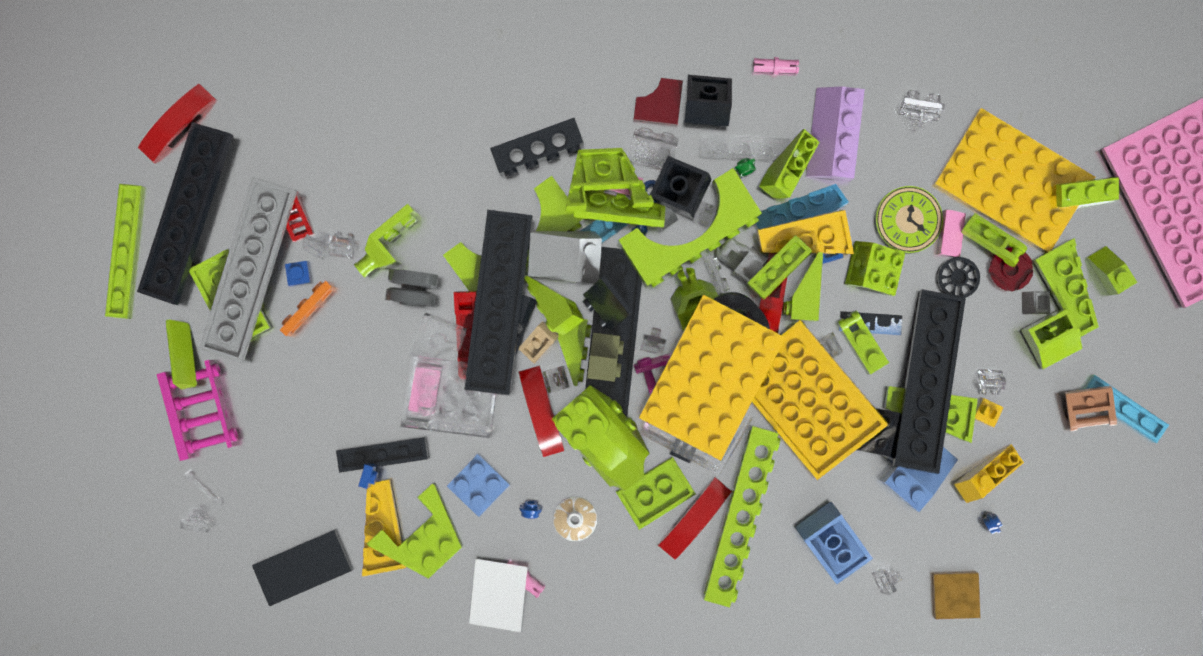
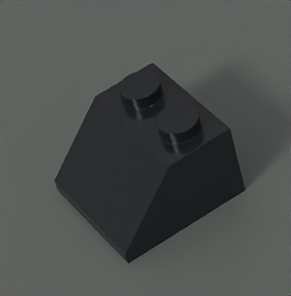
(708, 100)
(680, 187)

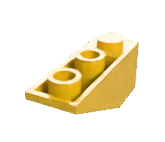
(988, 474)

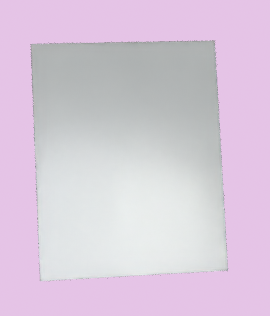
(498, 595)

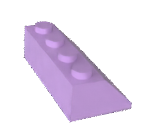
(837, 129)

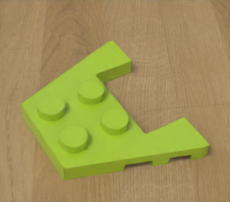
(605, 171)
(428, 545)

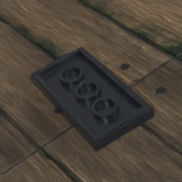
(302, 567)

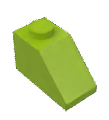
(1111, 271)

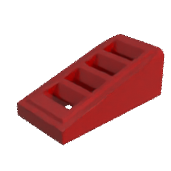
(305, 221)

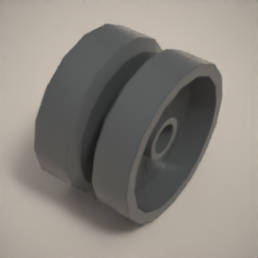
(411, 288)

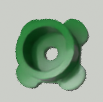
(745, 167)

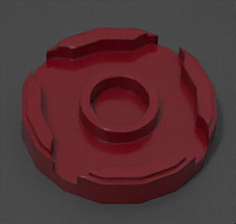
(1008, 277)

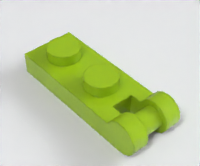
(994, 239)
(863, 343)

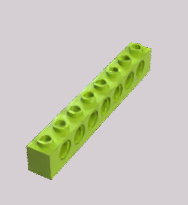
(713, 591)

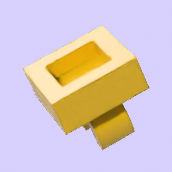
(988, 412)

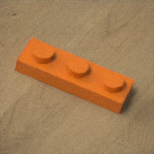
(306, 307)

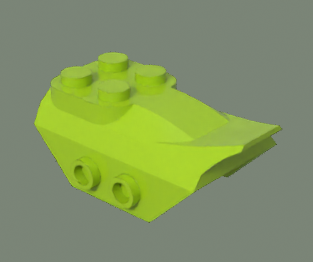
(604, 437)

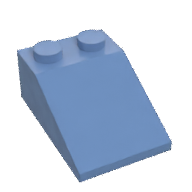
(916, 486)
(833, 542)

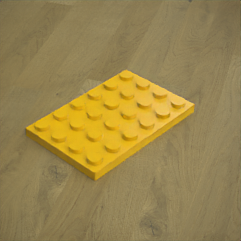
(1011, 180)
(711, 377)
(815, 403)

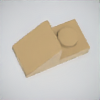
(538, 342)

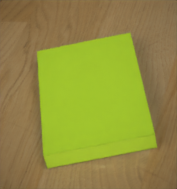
(656, 493)

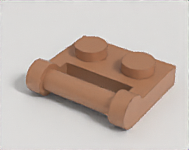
(1090, 401)

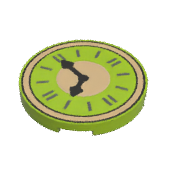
(909, 219)

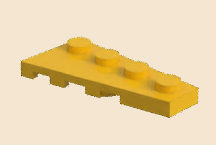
(821, 233)
(380, 515)

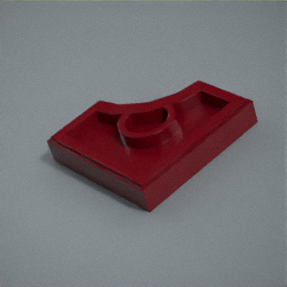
(662, 104)

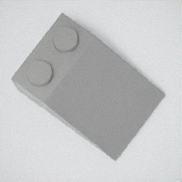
(565, 255)

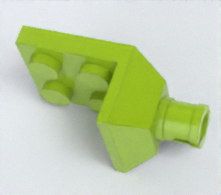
(376, 250)
(689, 294)

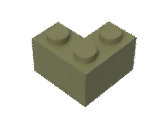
(604, 357)

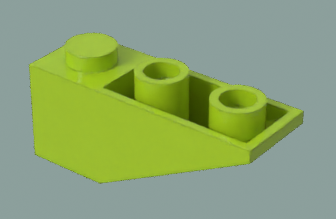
(789, 166)
(558, 310)
(574, 349)

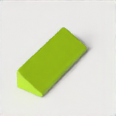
(181, 354)

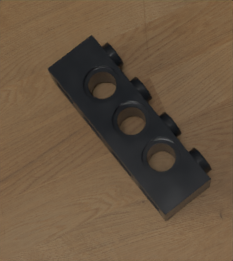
(524, 144)

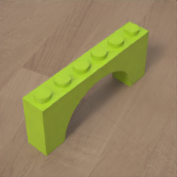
(733, 211)
(552, 218)

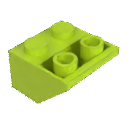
(1053, 337)

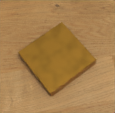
(956, 595)

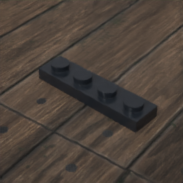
(382, 454)

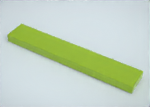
(124, 251)

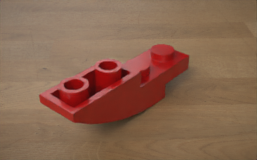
(773, 303)

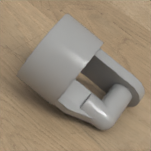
(741, 258)

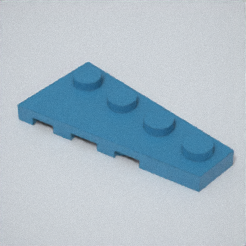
(815, 203)

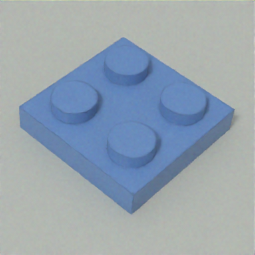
(478, 485)

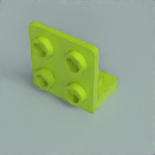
(875, 267)

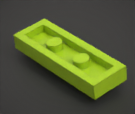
(1087, 191)
(779, 267)

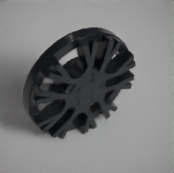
(959, 277)

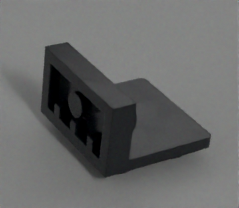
(884, 441)

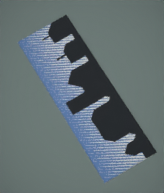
(877, 323)

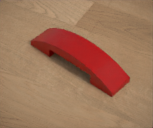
(174, 121)
(464, 310)
(540, 411)
(695, 518)

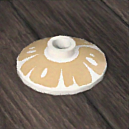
(575, 507)

